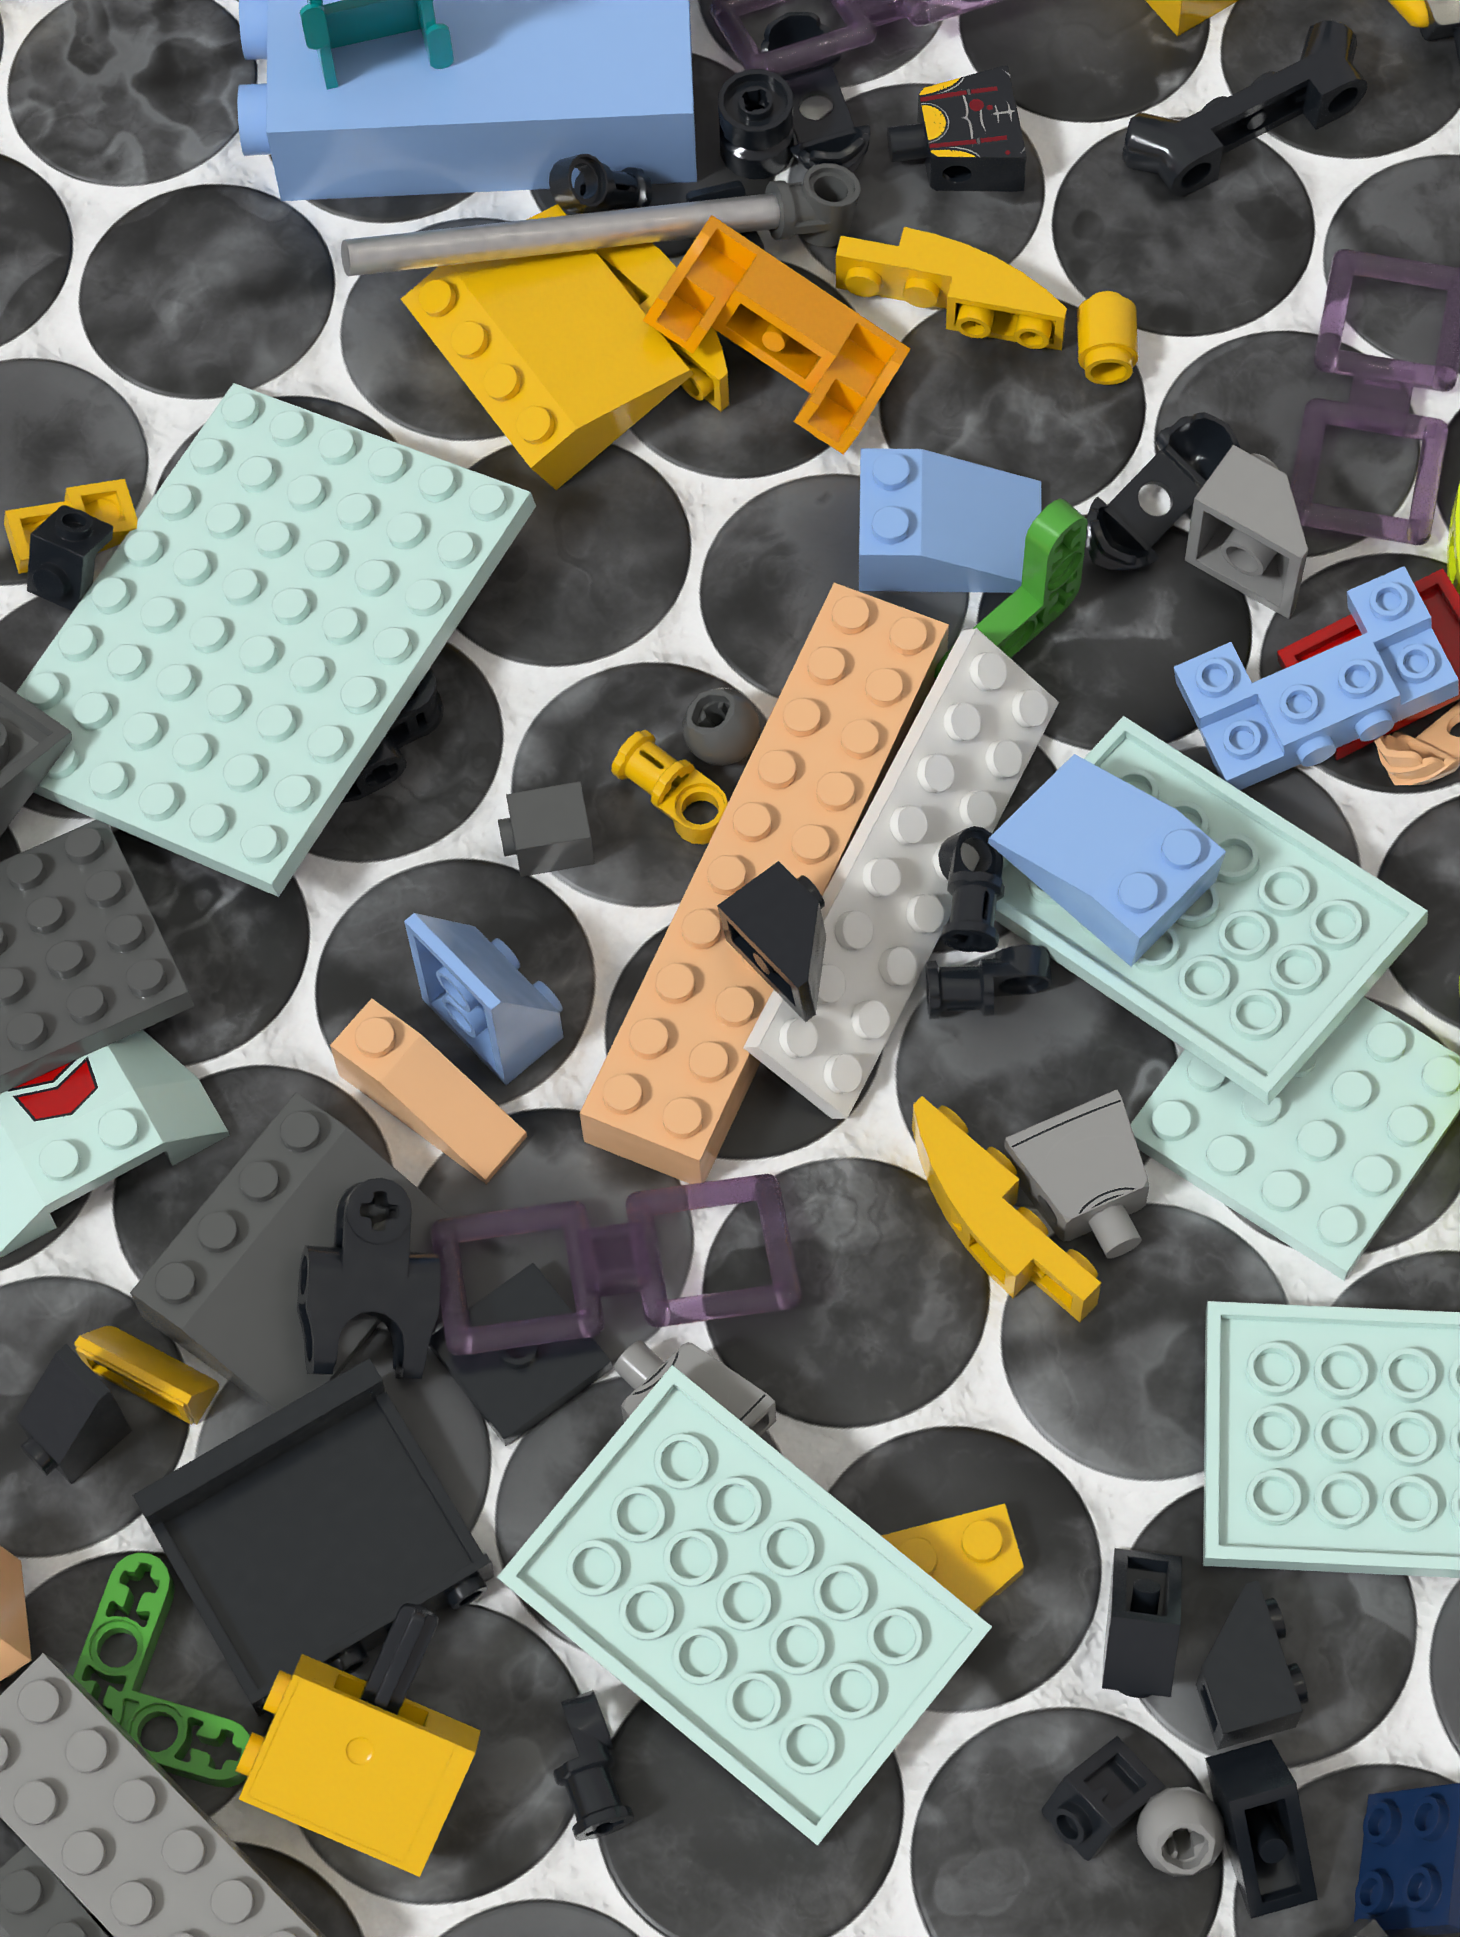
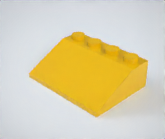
(549, 351)

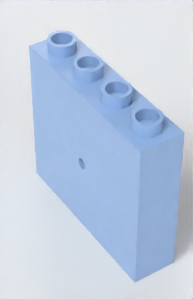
(519, 97)

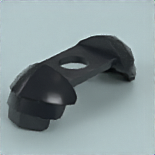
(835, 136)
(1189, 452)

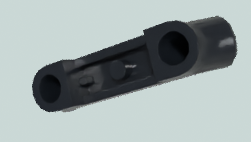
(1191, 149)

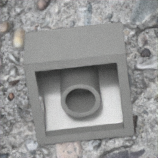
(1249, 531)

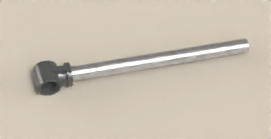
(813, 209)

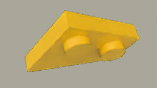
(966, 1553)

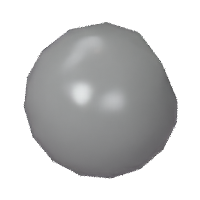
(1181, 1831)

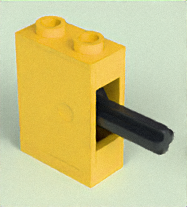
(361, 1755)

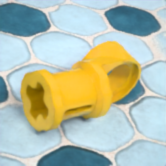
(670, 784)

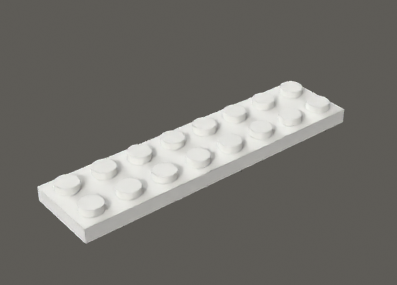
(889, 889)

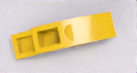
(644, 274)
(976, 288)
(978, 1198)

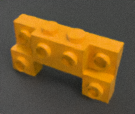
(783, 323)

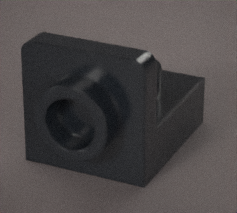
(1100, 1797)

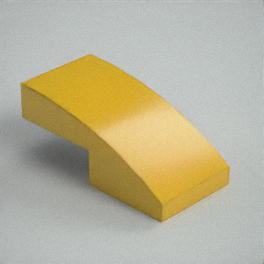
(103, 500)

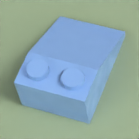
(941, 523)
(1110, 855)
(483, 994)

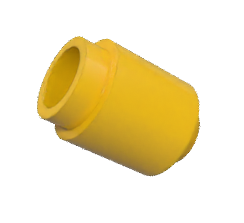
(1107, 337)

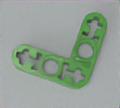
(1048, 584)
(134, 1708)

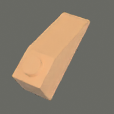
(425, 1091)

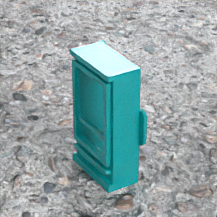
(365, 20)

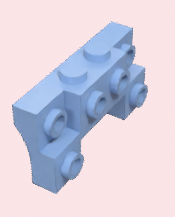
(1326, 699)

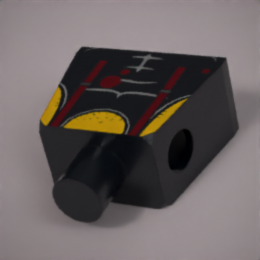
(966, 134)

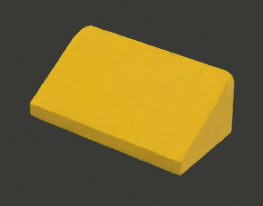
(147, 1372)

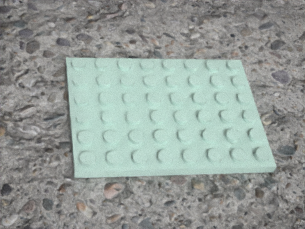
(264, 632)

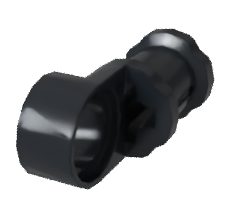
(597, 186)
(972, 891)
(968, 988)
(589, 1775)

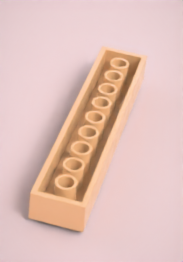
(804, 792)

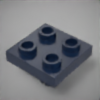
(1411, 1862)

